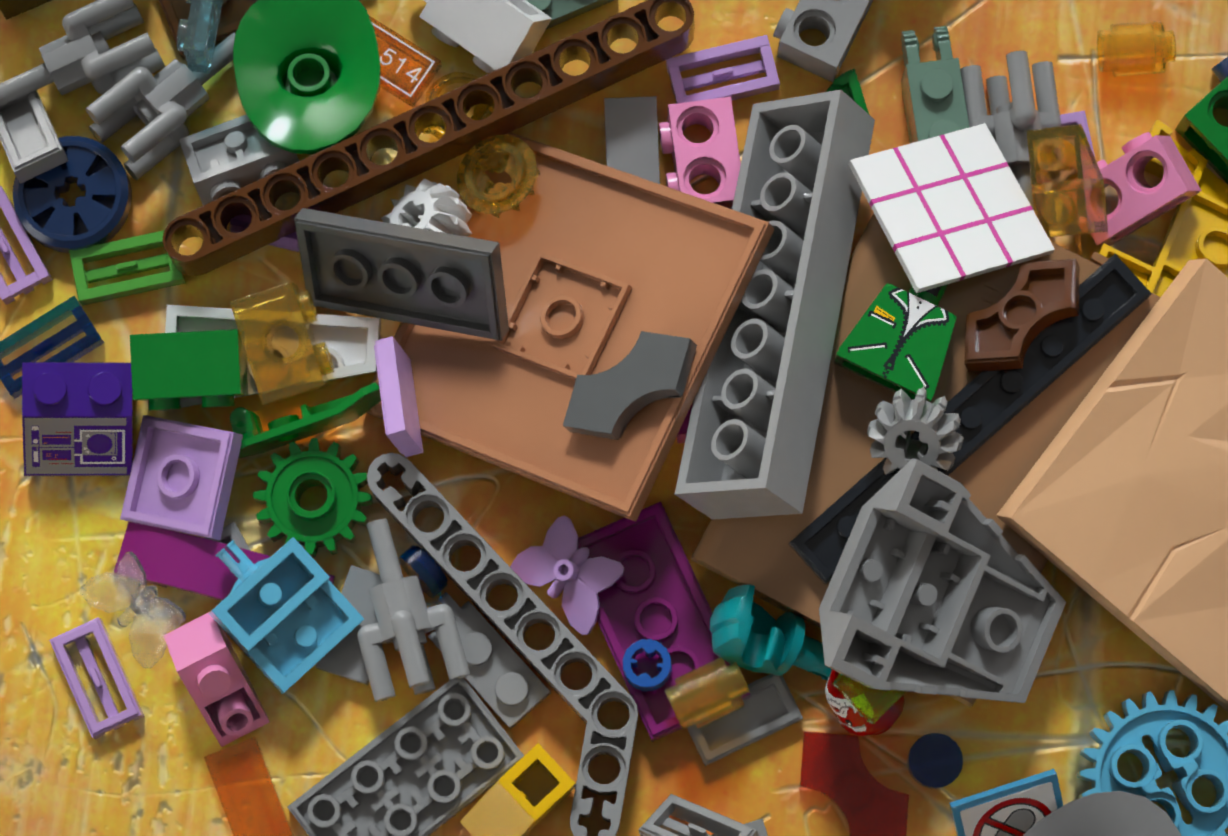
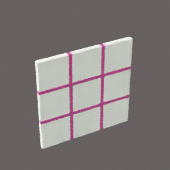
(951, 207)

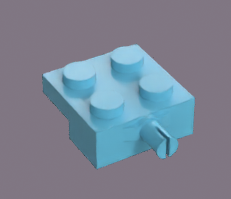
(283, 611)

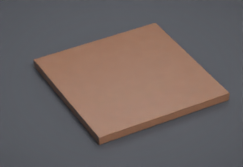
(582, 279)

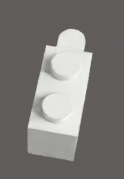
(489, 29)

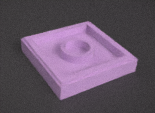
(181, 477)

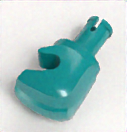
(760, 643)

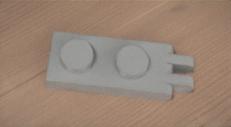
(494, 666)

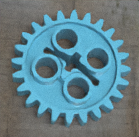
(1205, 759)

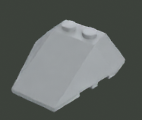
(936, 597)

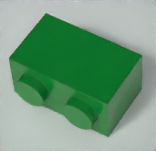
(188, 366)

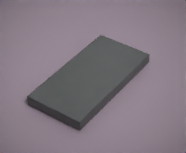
(403, 273)

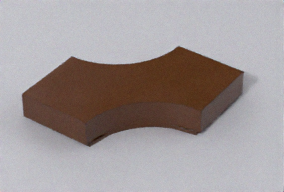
(1003, 332)

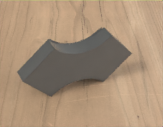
(609, 400)

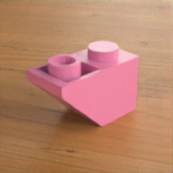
(215, 679)

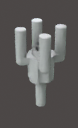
(85, 54)
(160, 103)
(1012, 120)
(404, 622)

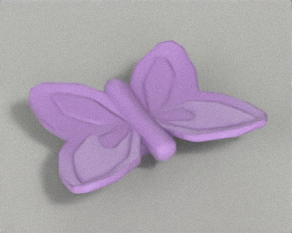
(572, 571)

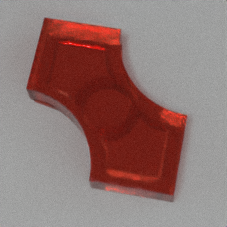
(836, 770)

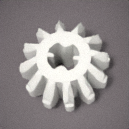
(431, 208)

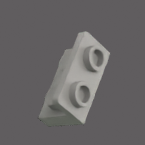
(231, 158)

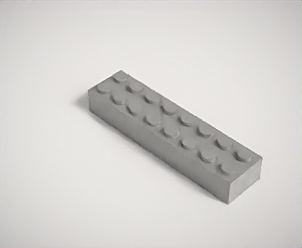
(767, 383)

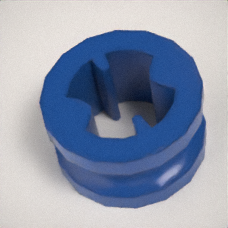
(650, 649)

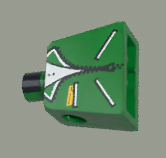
(900, 340)

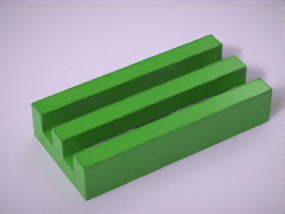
(128, 287)

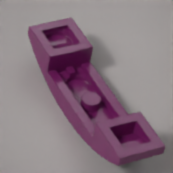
(182, 560)

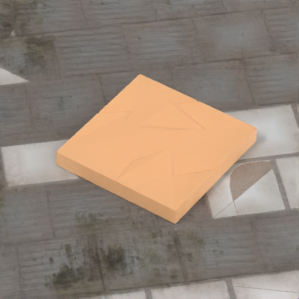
(1139, 483)

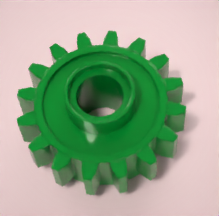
(308, 470)

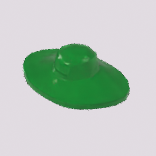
(307, 71)

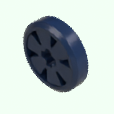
(94, 217)

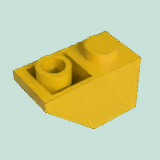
(520, 797)

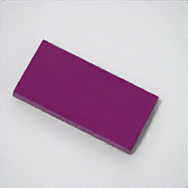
(652, 601)

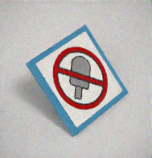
(1008, 808)

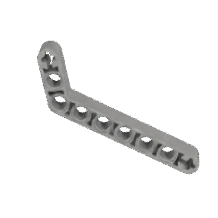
(513, 624)

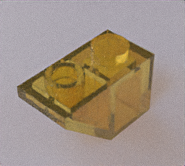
(1066, 182)

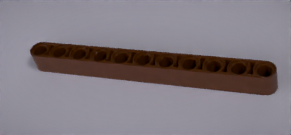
(417, 156)

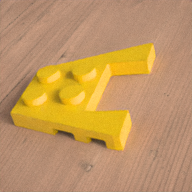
(1196, 228)

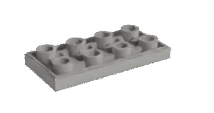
(413, 771)

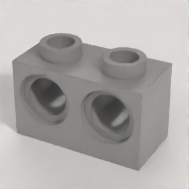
(835, 19)

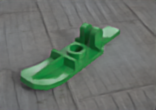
(291, 428)

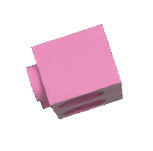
(714, 157)
(1136, 198)

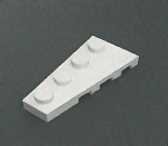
(347, 338)

